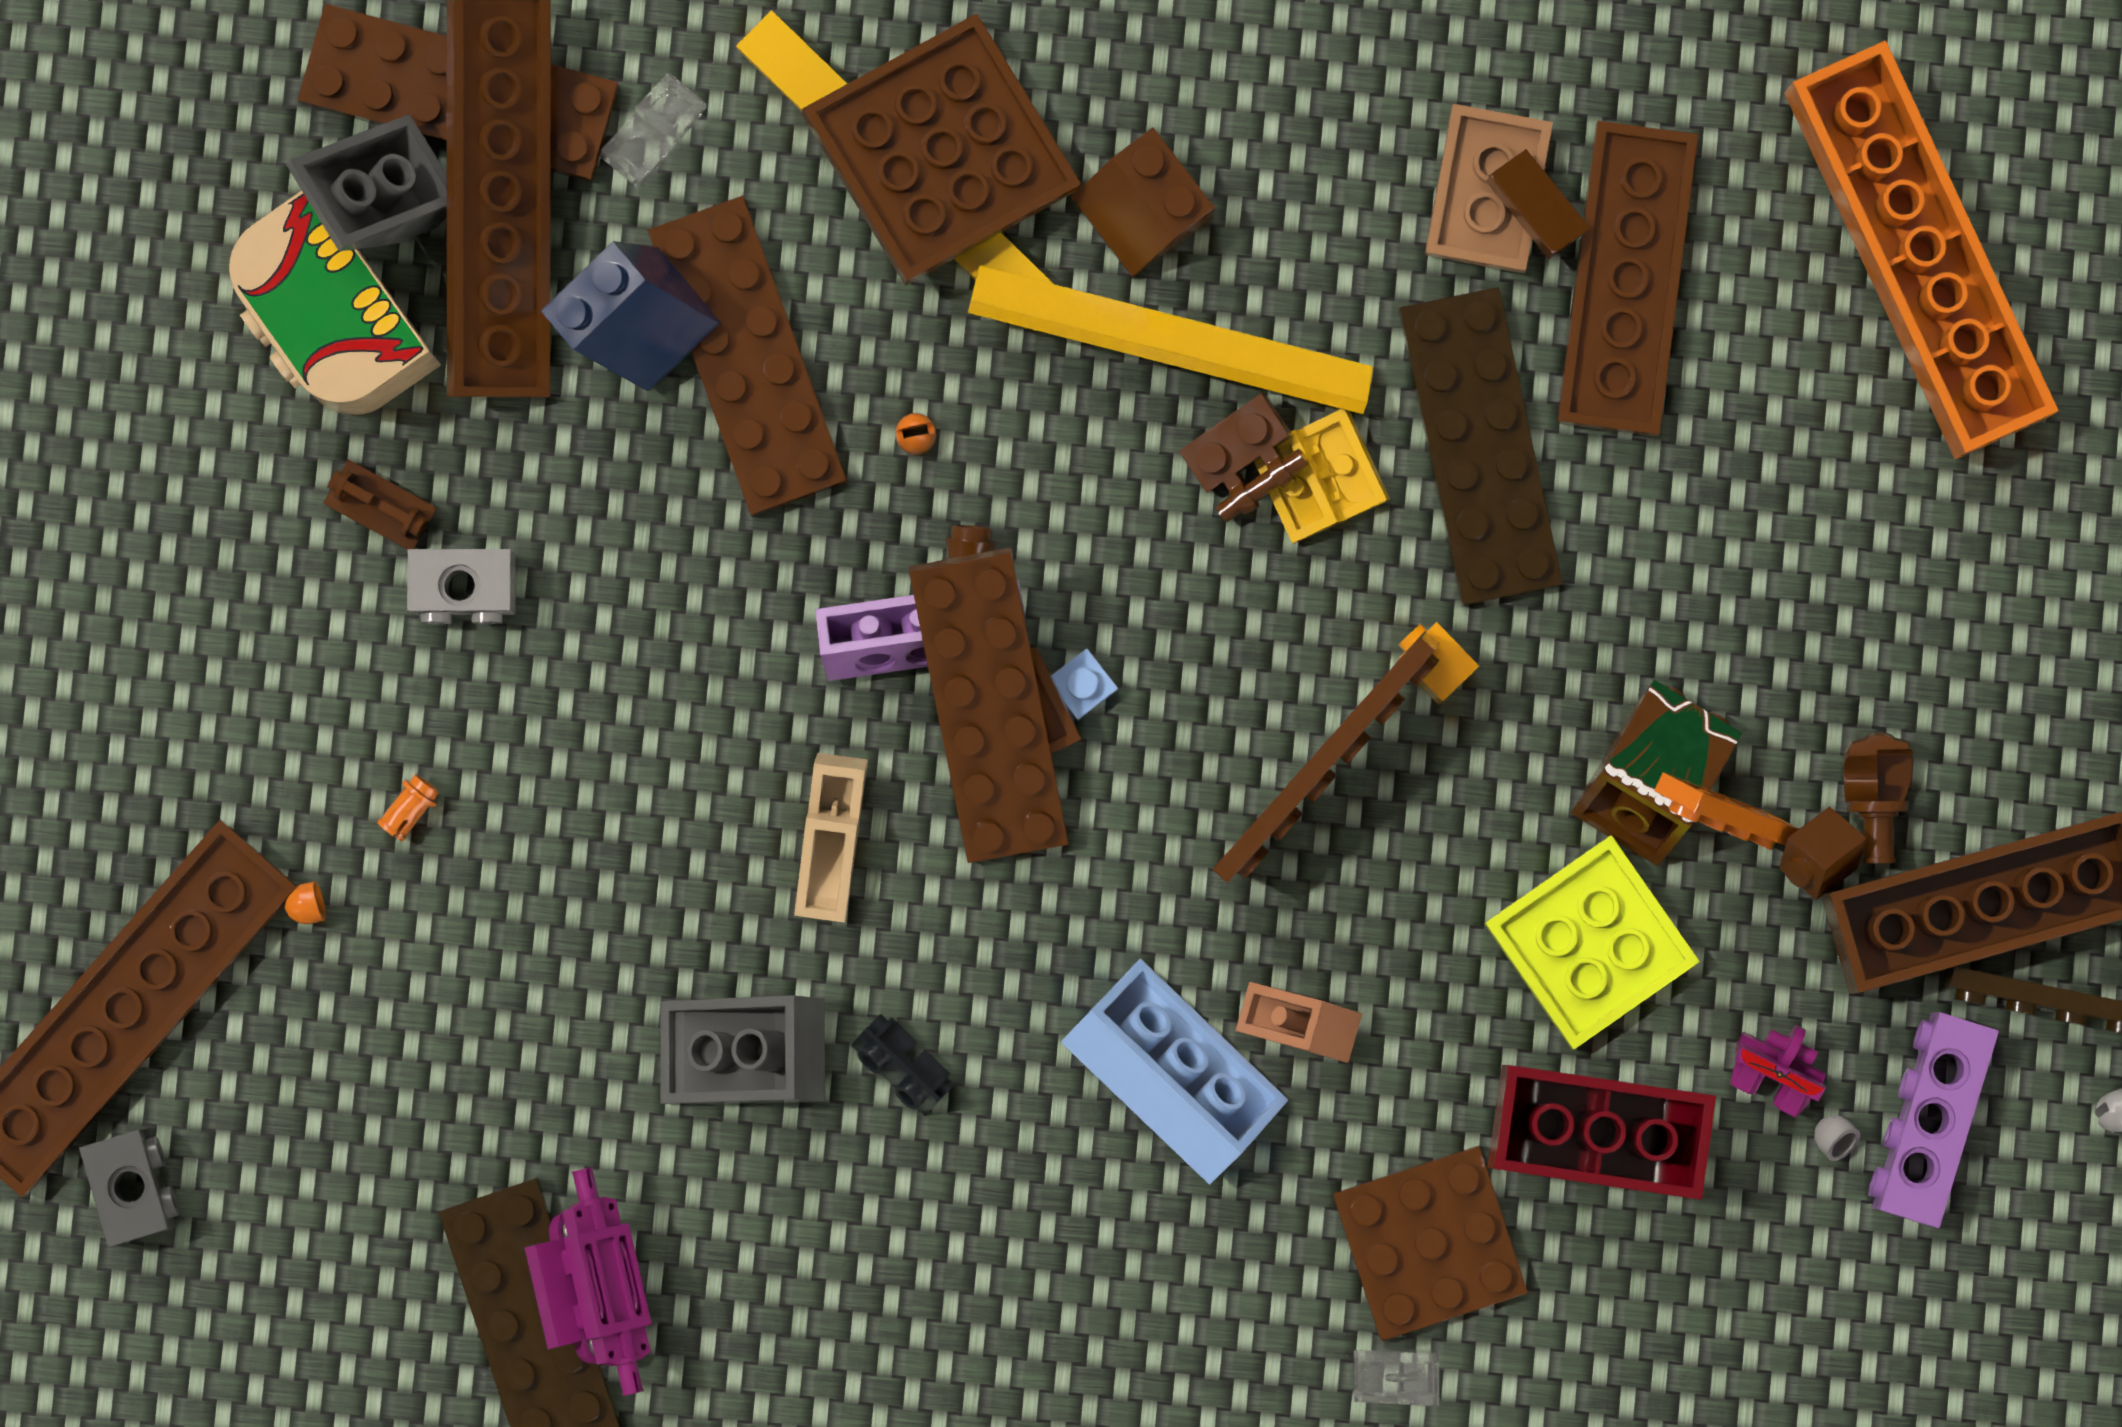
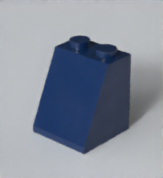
(632, 313)

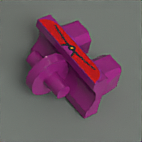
(1782, 1060)

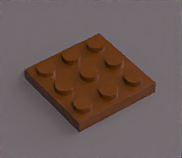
(1429, 1243)

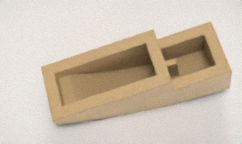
(830, 837)

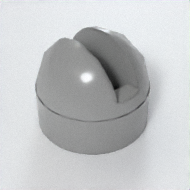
(2110, 1111)
(1836, 1137)

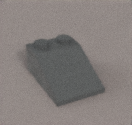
(375, 186)
(742, 1050)

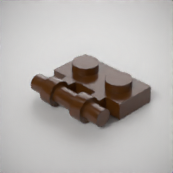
(1234, 446)

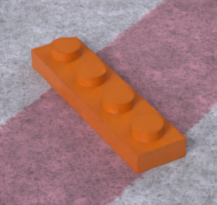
(1723, 812)

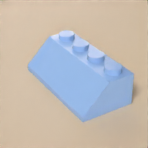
(1175, 1071)

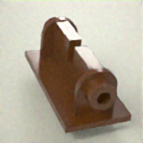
(379, 505)

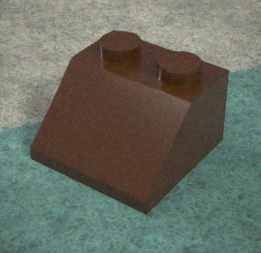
(1143, 203)

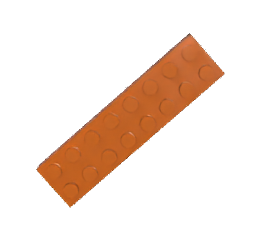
(1920, 250)

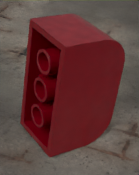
(1601, 1131)

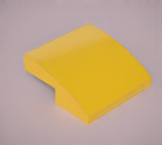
(1334, 485)

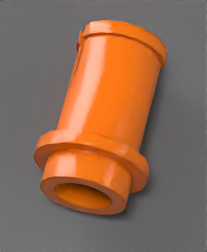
(408, 807)

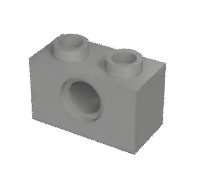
(433, 570)

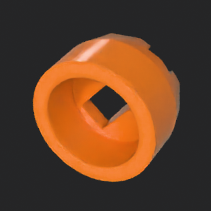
(919, 443)
(306, 904)

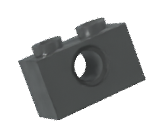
(107, 1165)

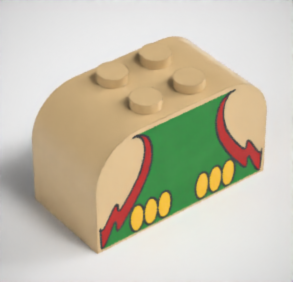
(325, 313)

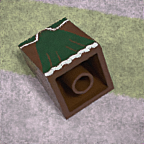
(1658, 737)

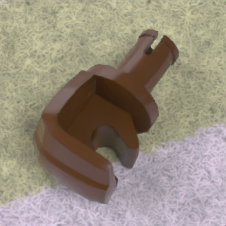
(1875, 787)

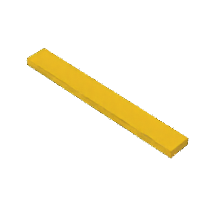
(807, 78)
(1171, 339)

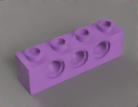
(871, 637)
(1971, 1049)

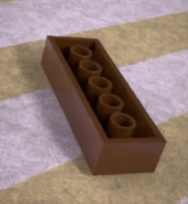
(1978, 904)

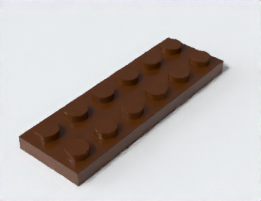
(393, 70)
(1627, 278)
(751, 360)
(988, 705)
(1316, 774)

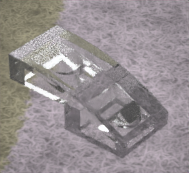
(653, 130)

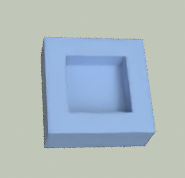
(1083, 684)

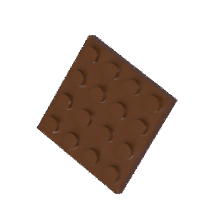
(941, 149)

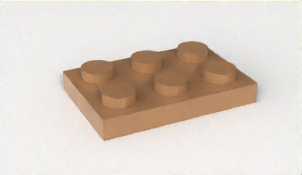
(1467, 215)

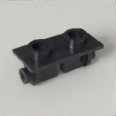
(883, 1051)

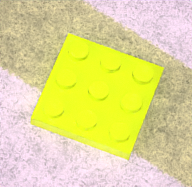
(1591, 942)

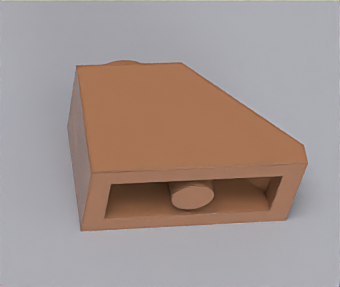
(1299, 1022)

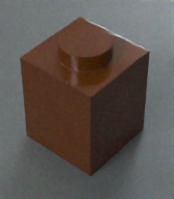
(1822, 853)

